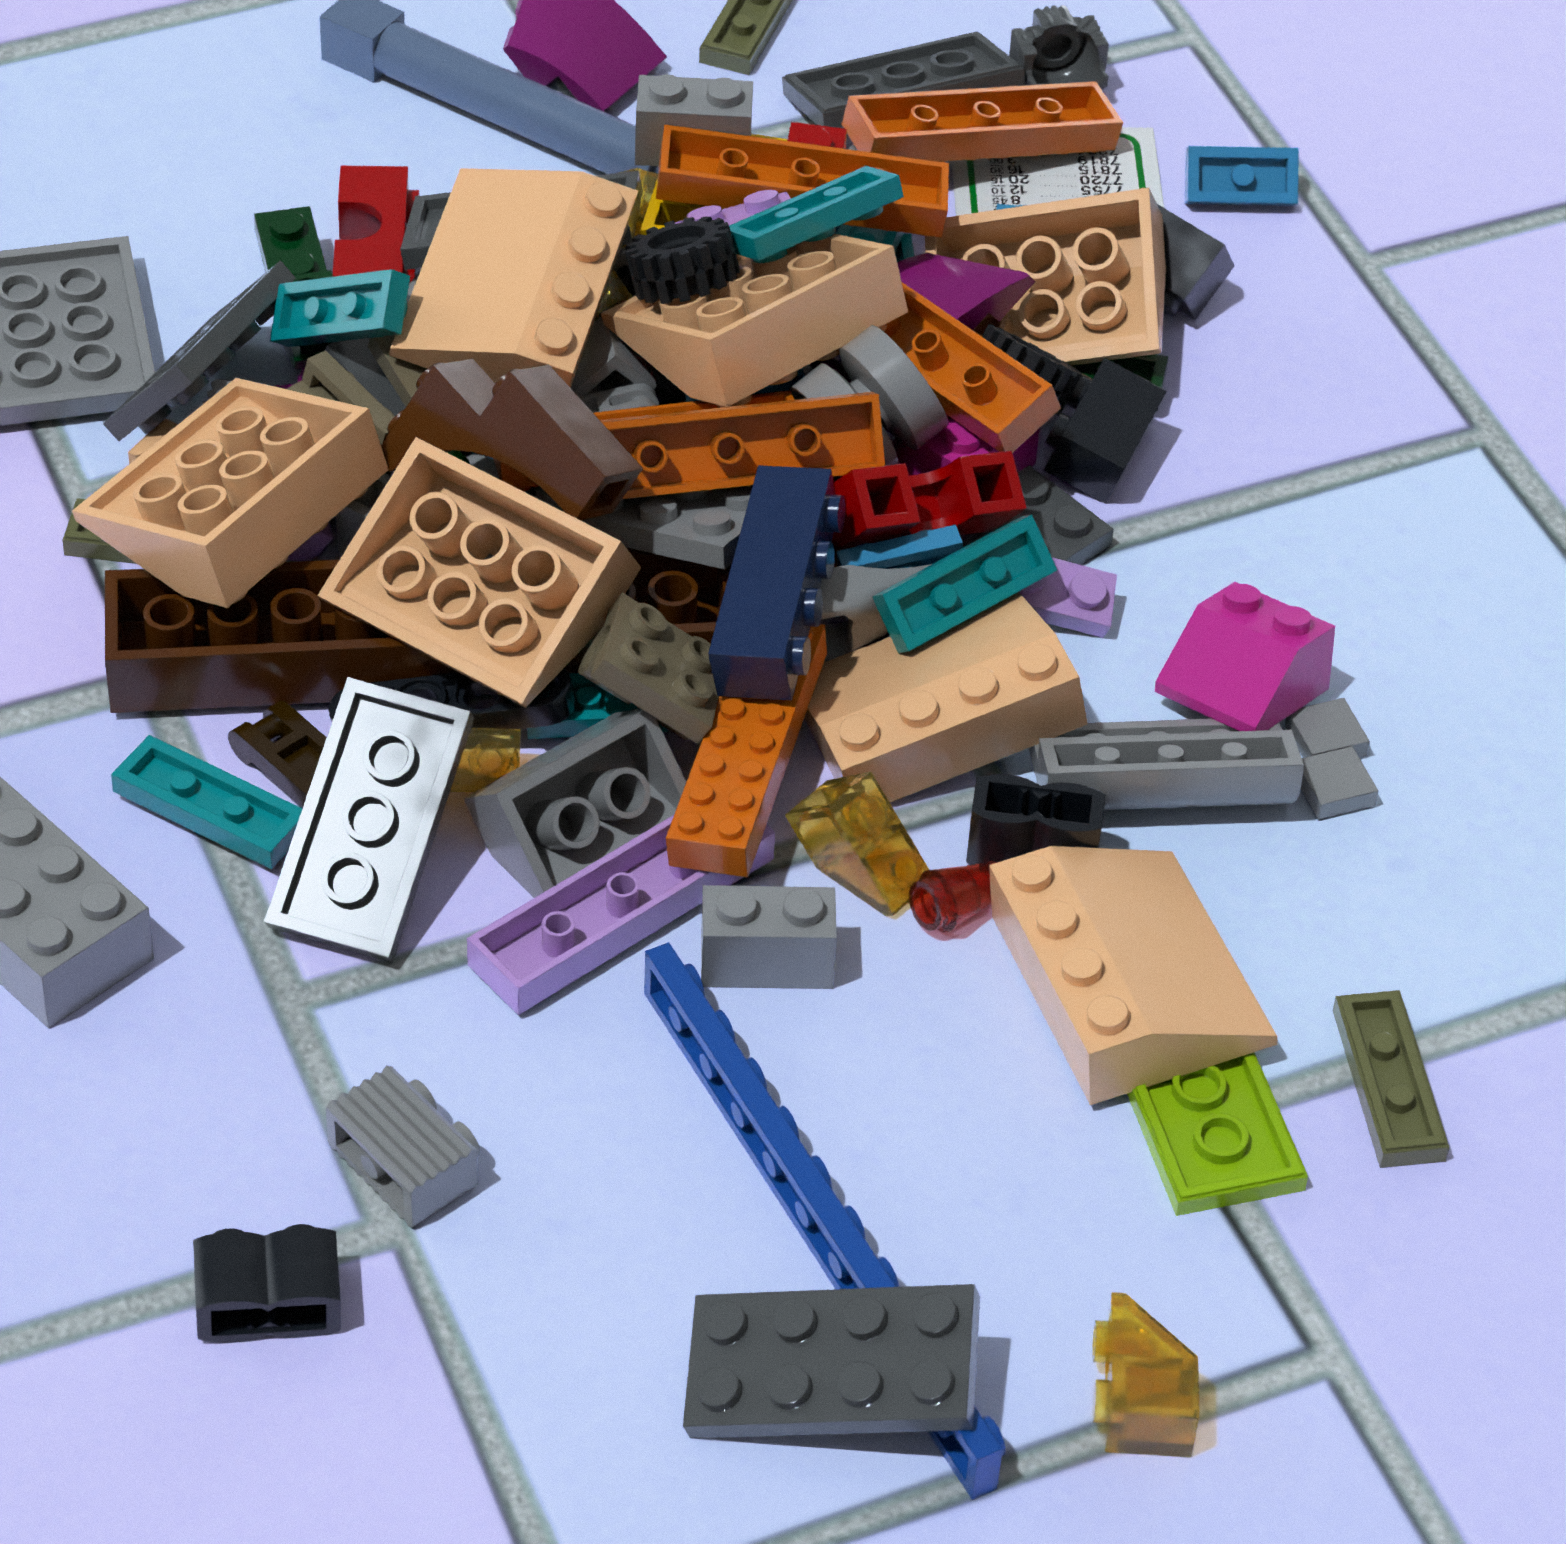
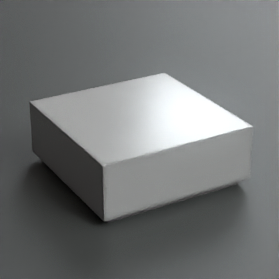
(1327, 728)
(1337, 783)

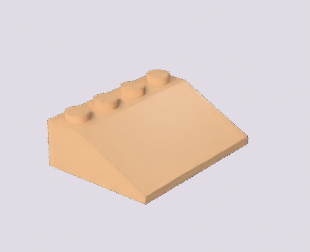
(1093, 269)
(516, 270)
(765, 319)
(236, 488)
(499, 619)
(946, 703)
(1124, 965)

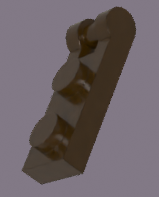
(289, 760)

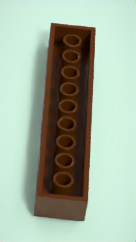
(298, 648)

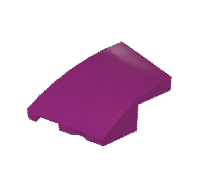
(584, 42)
(965, 287)

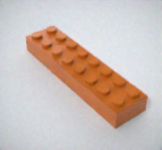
(984, 122)
(727, 167)
(972, 376)
(728, 443)
(739, 776)

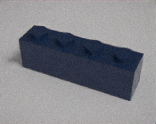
(776, 583)

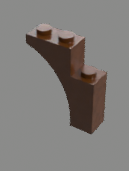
(523, 421)

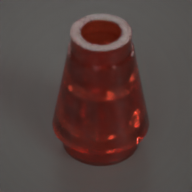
(950, 895)

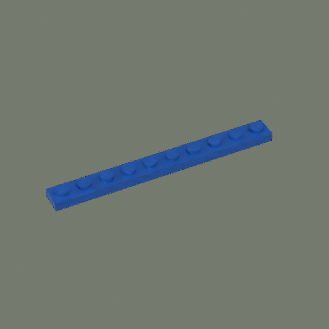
(794, 1176)

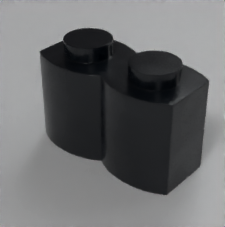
(1021, 816)
(266, 1284)

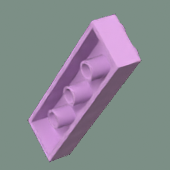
(591, 918)

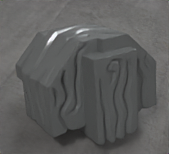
(1061, 48)

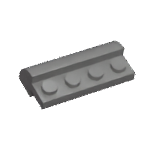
(1174, 763)

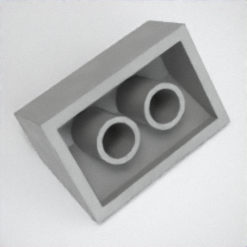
(579, 800)

